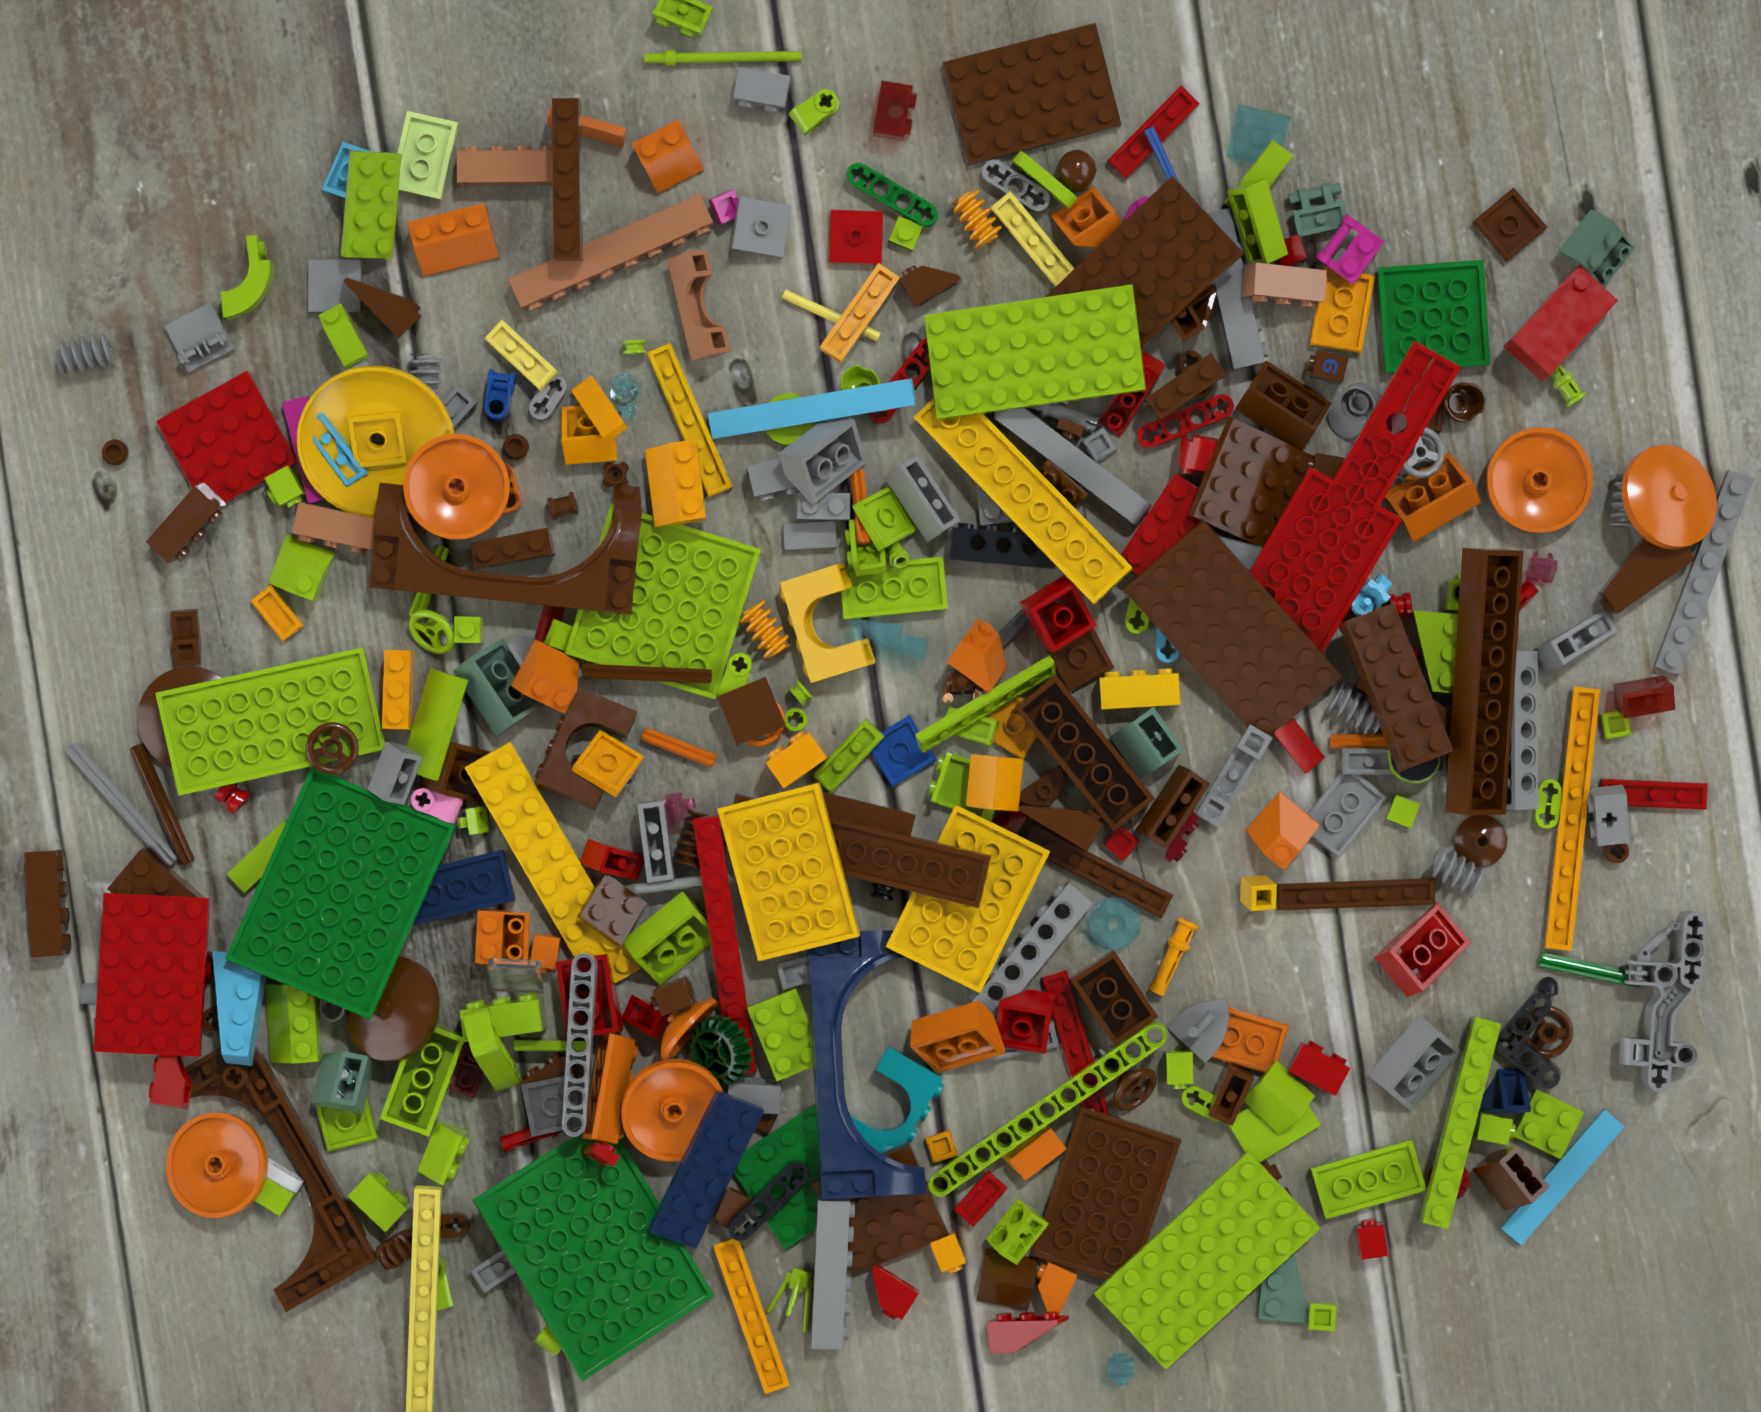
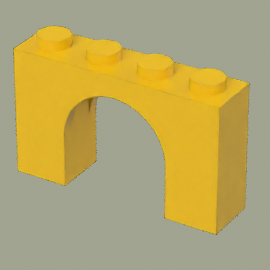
(801, 597)

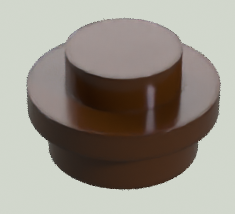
(516, 446)
(115, 452)

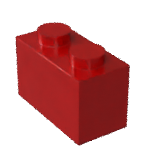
(1319, 1068)

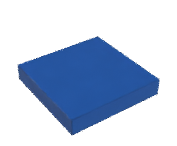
(899, 753)

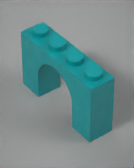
(920, 1085)

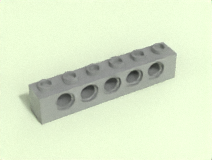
(1523, 759)
(1077, 904)

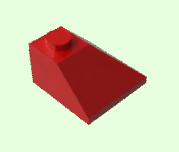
(1026, 1020)

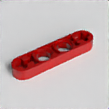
(901, 375)
(1186, 424)

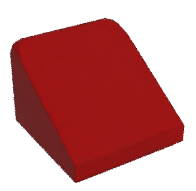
(1295, 251)

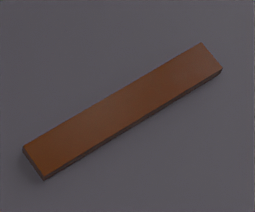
(1101, 872)
(1356, 894)

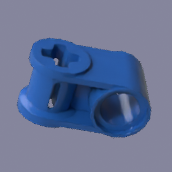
(499, 392)

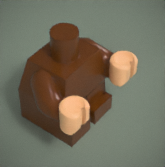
(958, 683)

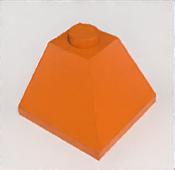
(1088, 219)
(1282, 830)

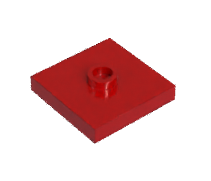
(856, 237)

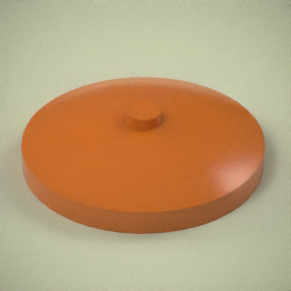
(1539, 480)
(456, 486)
(1669, 497)
(666, 1107)
(216, 1165)

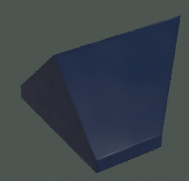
(1506, 1093)

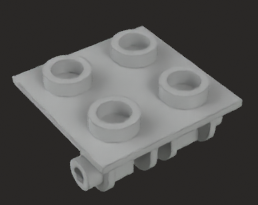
(199, 337)

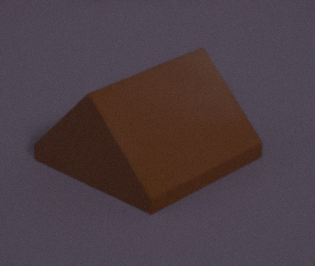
(1006, 1282)

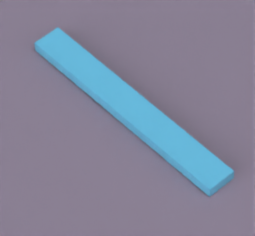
(812, 408)

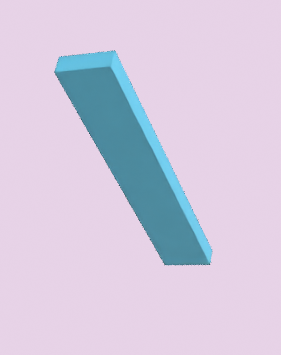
(1564, 1175)

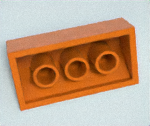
(607, 1088)

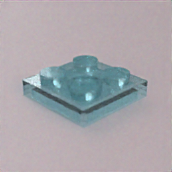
(1254, 131)

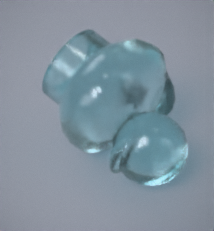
(623, 393)

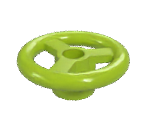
(433, 629)

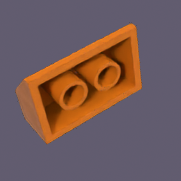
(453, 239)
(1432, 500)
(957, 1037)

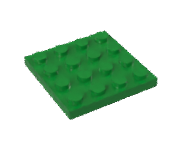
(1436, 307)
(767, 1157)

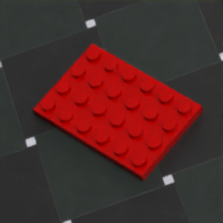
(152, 974)

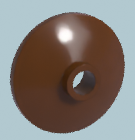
(1467, 840)

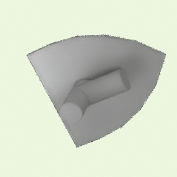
(1202, 1027)

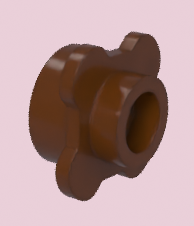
(610, 469)

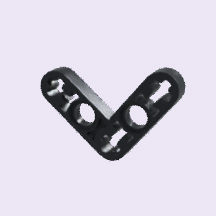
(1521, 1046)

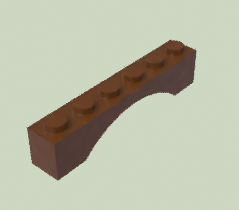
(566, 179)

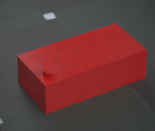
(1560, 323)

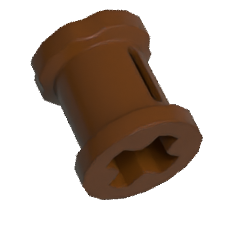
(563, 506)

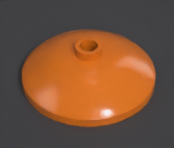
(682, 1024)

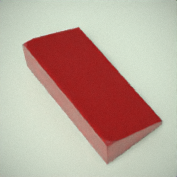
(1298, 745)

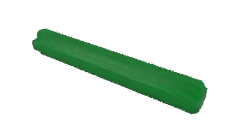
(1583, 968)

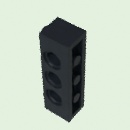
(962, 550)

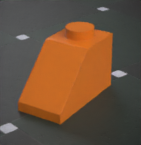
(1055, 1284)

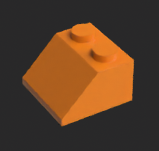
(668, 156)
(980, 655)
(548, 676)

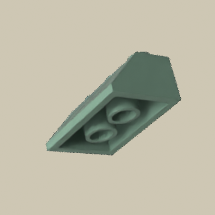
(490, 687)

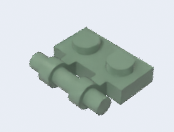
(1319, 218)

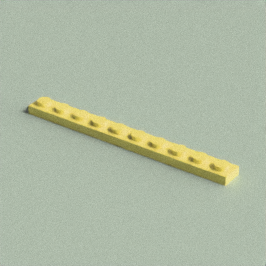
(423, 1298)

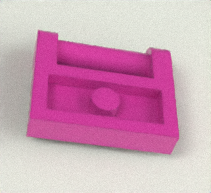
(1357, 254)

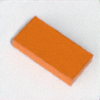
(1037, 1154)

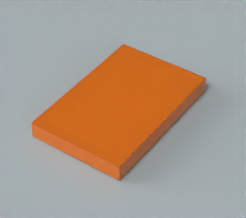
(1252, 1040)

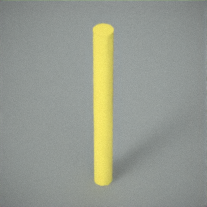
(824, 312)

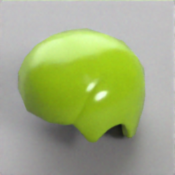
(858, 376)

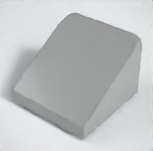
(520, 648)

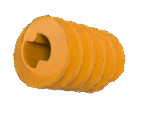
(976, 219)
(764, 630)

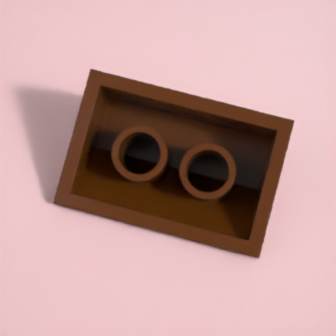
(1283, 405)

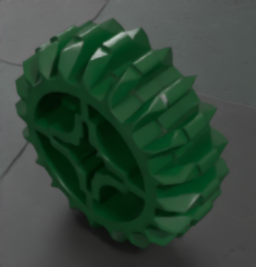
(727, 1048)

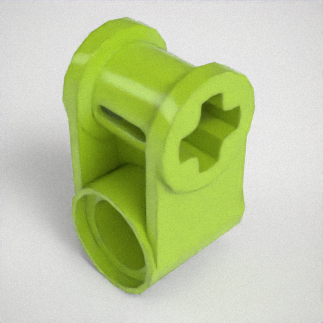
(810, 114)
(732, 678)

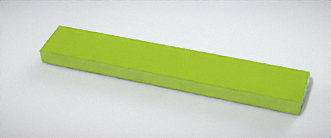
(985, 704)

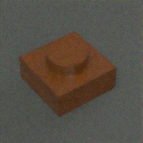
(1069, 430)
(627, 497)

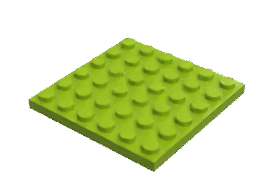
(683, 606)

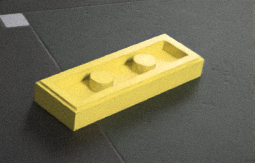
(521, 355)

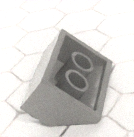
(823, 457)
(1415, 1062)

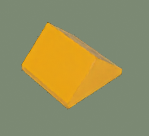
(994, 782)

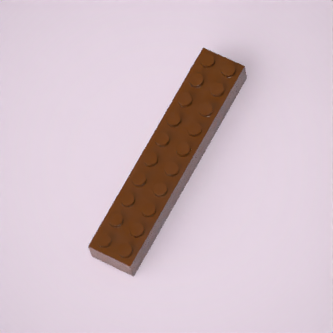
(1484, 681)

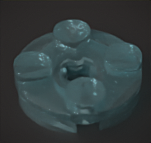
(1099, 923)

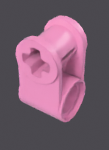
(441, 805)

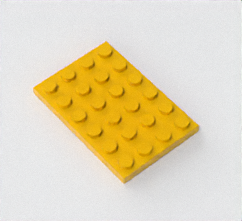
(788, 871)
(963, 938)

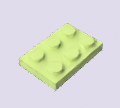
(426, 154)

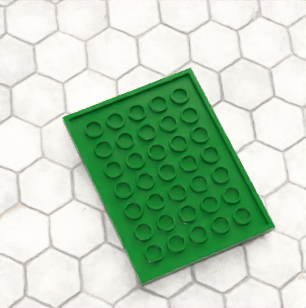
(341, 893)
(588, 1254)

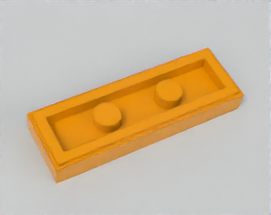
(599, 408)

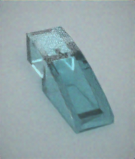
(891, 637)

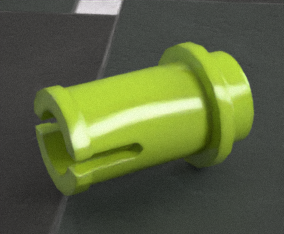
(897, 555)

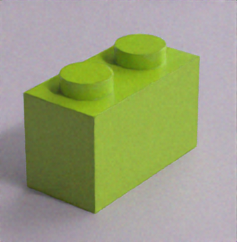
(379, 1200)

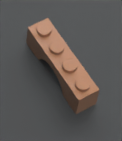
(689, 277)

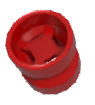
(234, 801)

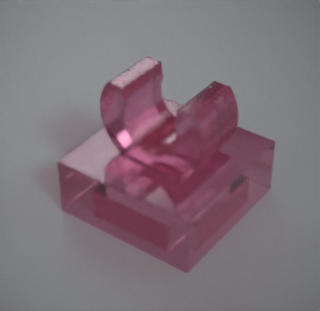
(1541, 569)
(677, 805)

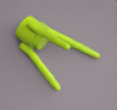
(799, 1280)

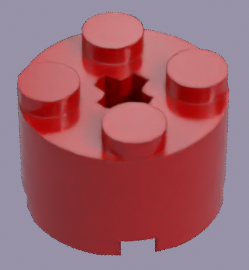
(1195, 453)

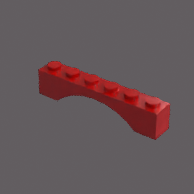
(171, 1082)

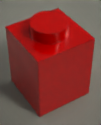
(1371, 1239)

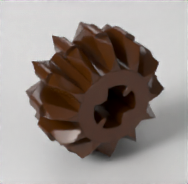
(395, 1250)

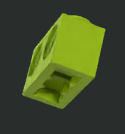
(1017, 1231)

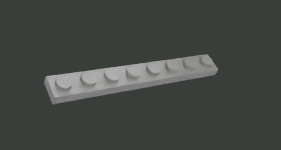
(1703, 574)

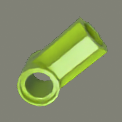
(445, 1296)

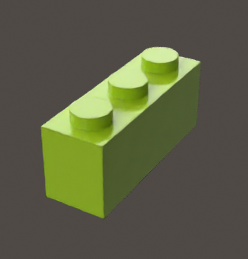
(1257, 222)

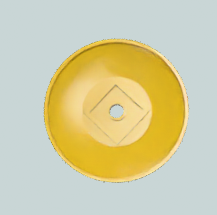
(359, 405)

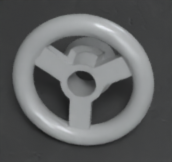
(1437, 457)

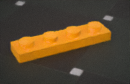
(859, 313)

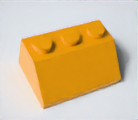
(675, 484)

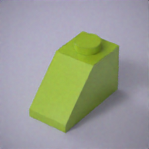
(343, 335)

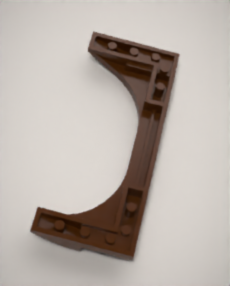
(597, 584)
(338, 1238)

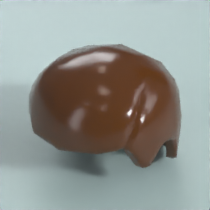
(1076, 170)
(1463, 401)

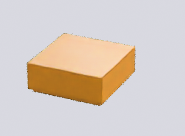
(941, 1146)

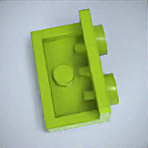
(687, 15)
(864, 557)

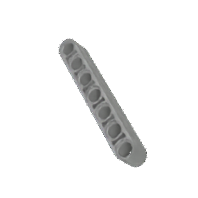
(1074, 463)
(573, 1056)

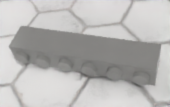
(1235, 310)
(831, 1273)

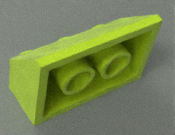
(669, 938)
(293, 1025)

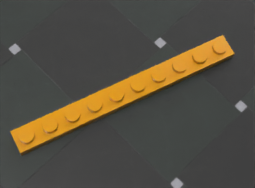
(1572, 818)

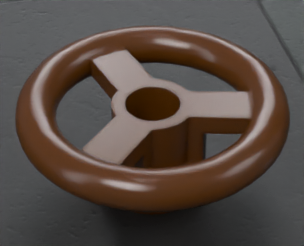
(336, 728)
(1556, 1032)
(1131, 1085)

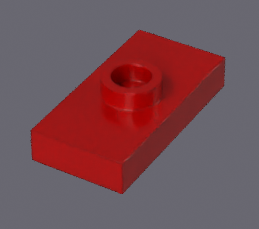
(980, 1198)

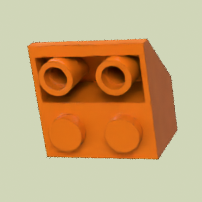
(502, 935)

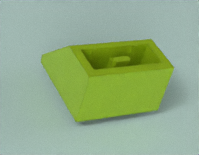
(443, 1151)

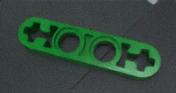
(890, 197)

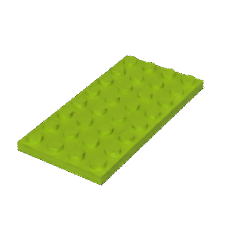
(1035, 352)
(262, 720)
(1207, 1259)

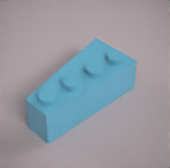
(239, 1008)

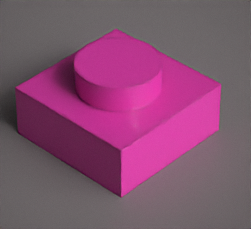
(724, 206)

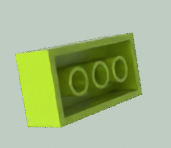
(424, 1082)

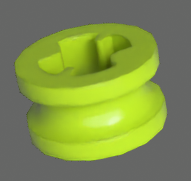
(634, 347)
(800, 692)
(800, 726)

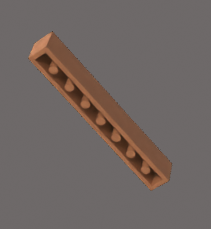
(612, 252)

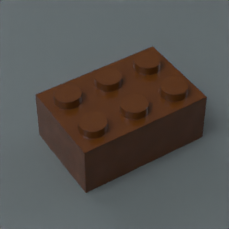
(150, 876)
(1113, 997)

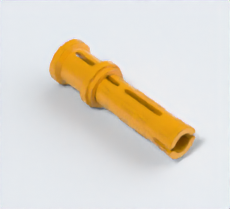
(1177, 946)

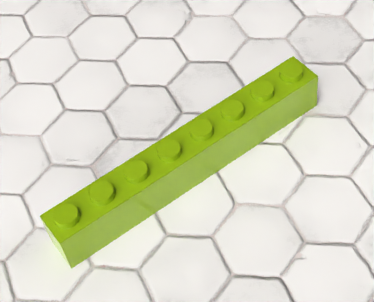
(1460, 1122)

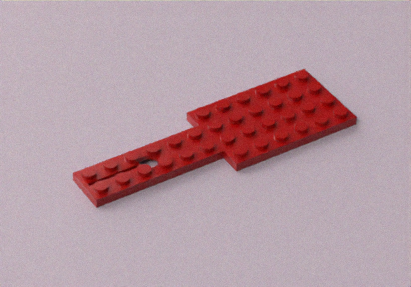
(1336, 525)

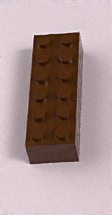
(1396, 687)
(1084, 752)

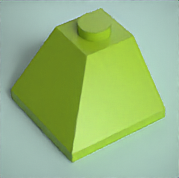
(301, 568)

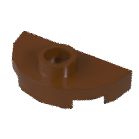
(1043, 789)

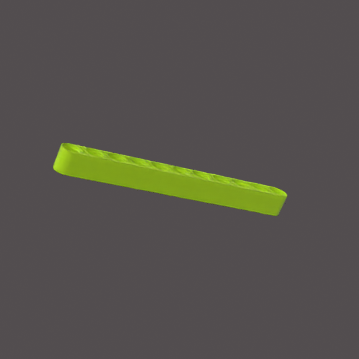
(1040, 1119)

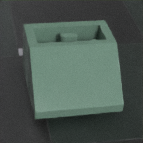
(1597, 247)
(1146, 743)
(343, 1081)

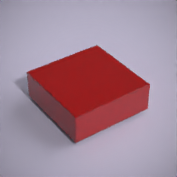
(1121, 842)

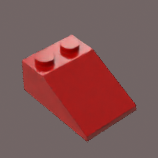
(1422, 951)
(607, 1006)

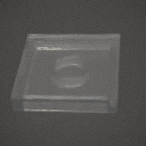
(516, 975)

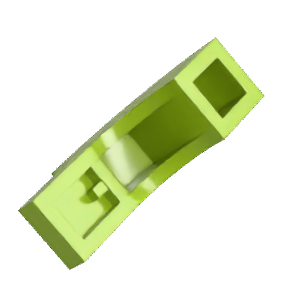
(254, 287)

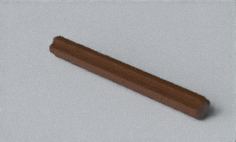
(646, 673)
(162, 804)

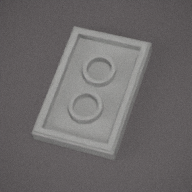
(1344, 811)

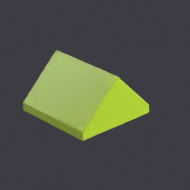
(1278, 1097)

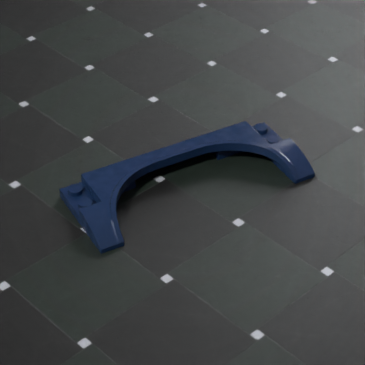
(846, 1160)

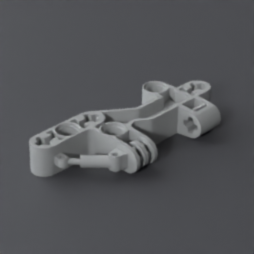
(1668, 997)

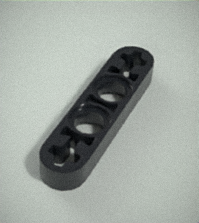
(771, 1203)

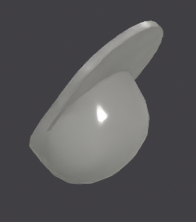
(1352, 409)

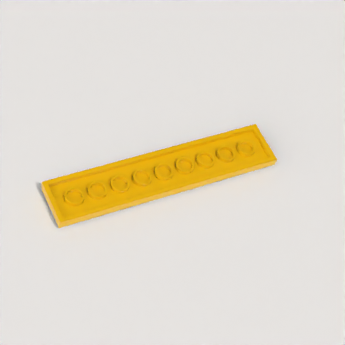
(1028, 500)
(543, 852)

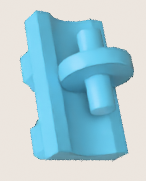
(1371, 595)

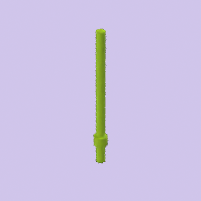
(670, 57)

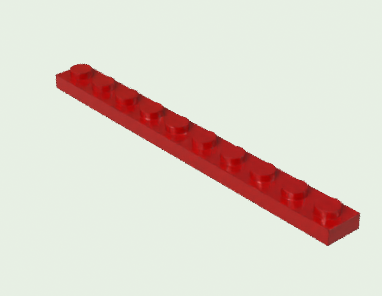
(722, 924)

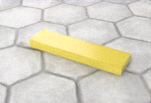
(1032, 238)

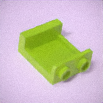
(953, 784)

